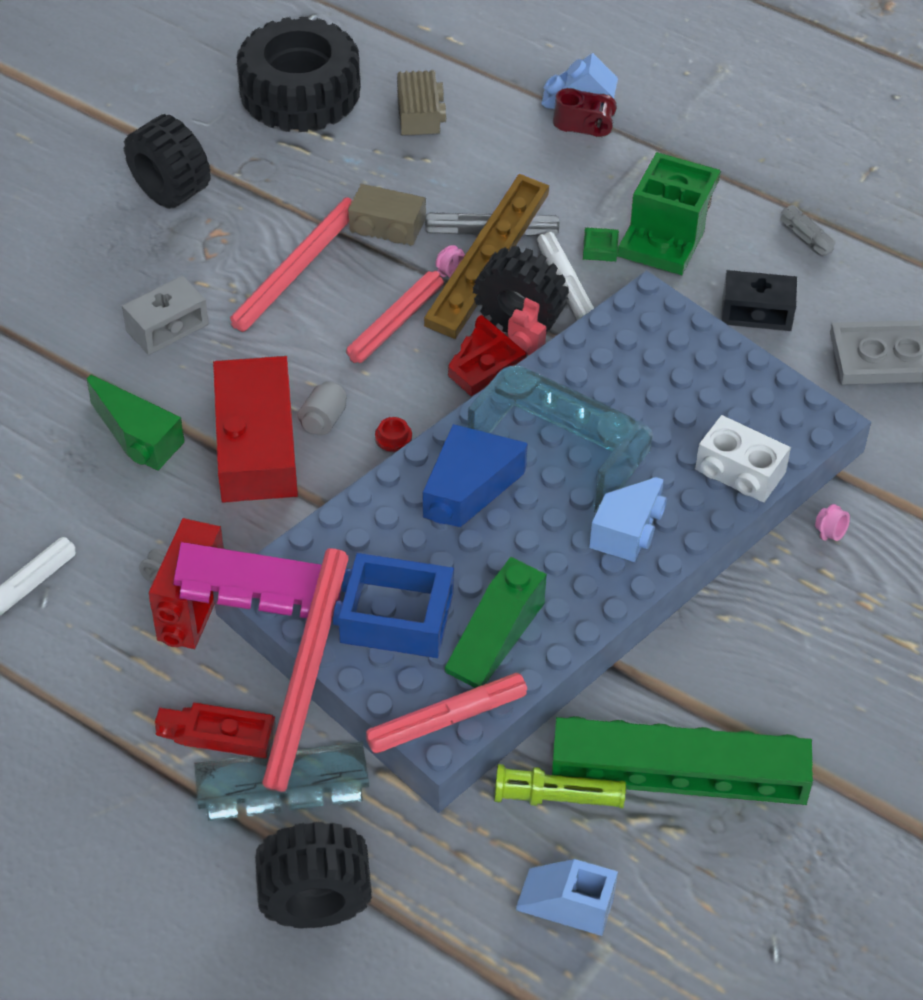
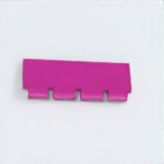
(245, 576)

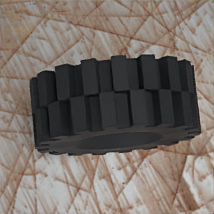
(526, 275)

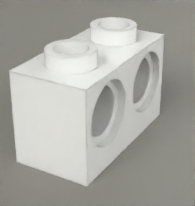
(742, 458)

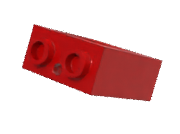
(175, 619)

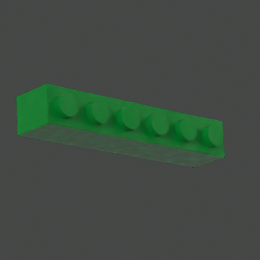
(685, 759)

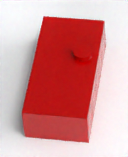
(254, 429)

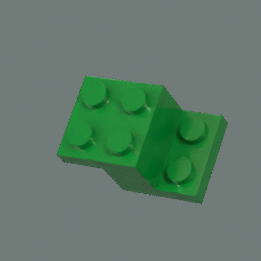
(669, 213)

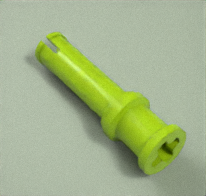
(531, 787)

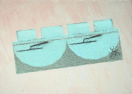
(314, 772)

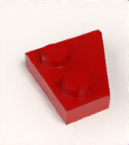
(483, 357)

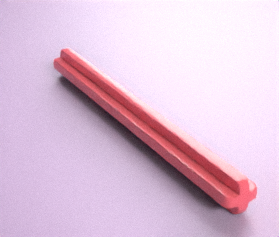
(291, 267)
(305, 671)

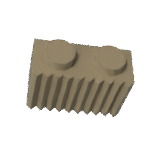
(419, 103)
(387, 214)

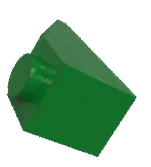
(141, 428)
(498, 622)

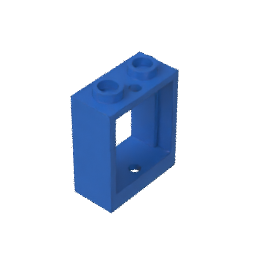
(393, 633)

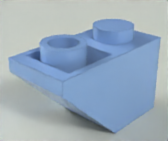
(584, 75)
(626, 519)
(570, 894)

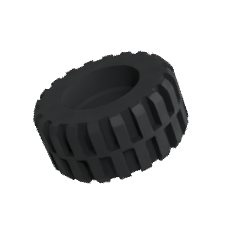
(299, 74)

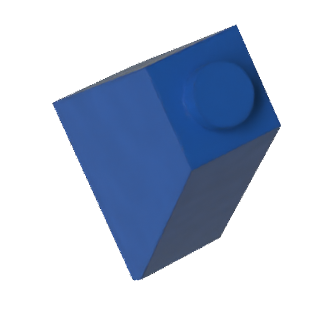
(471, 474)

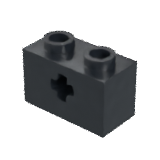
(759, 300)

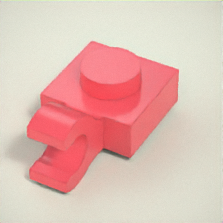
(525, 329)

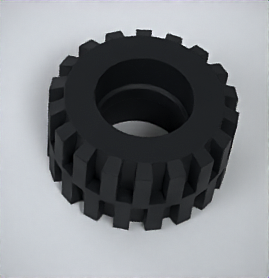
(167, 161)
(312, 875)

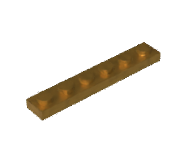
(502, 230)

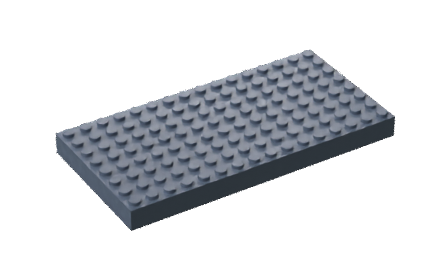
(635, 352)

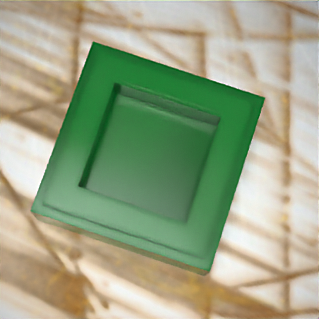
(600, 244)

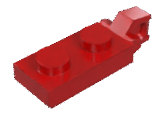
(217, 729)

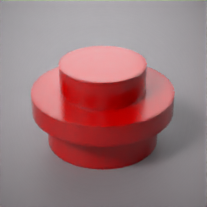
(393, 434)

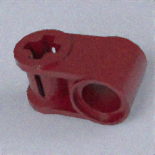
(580, 112)

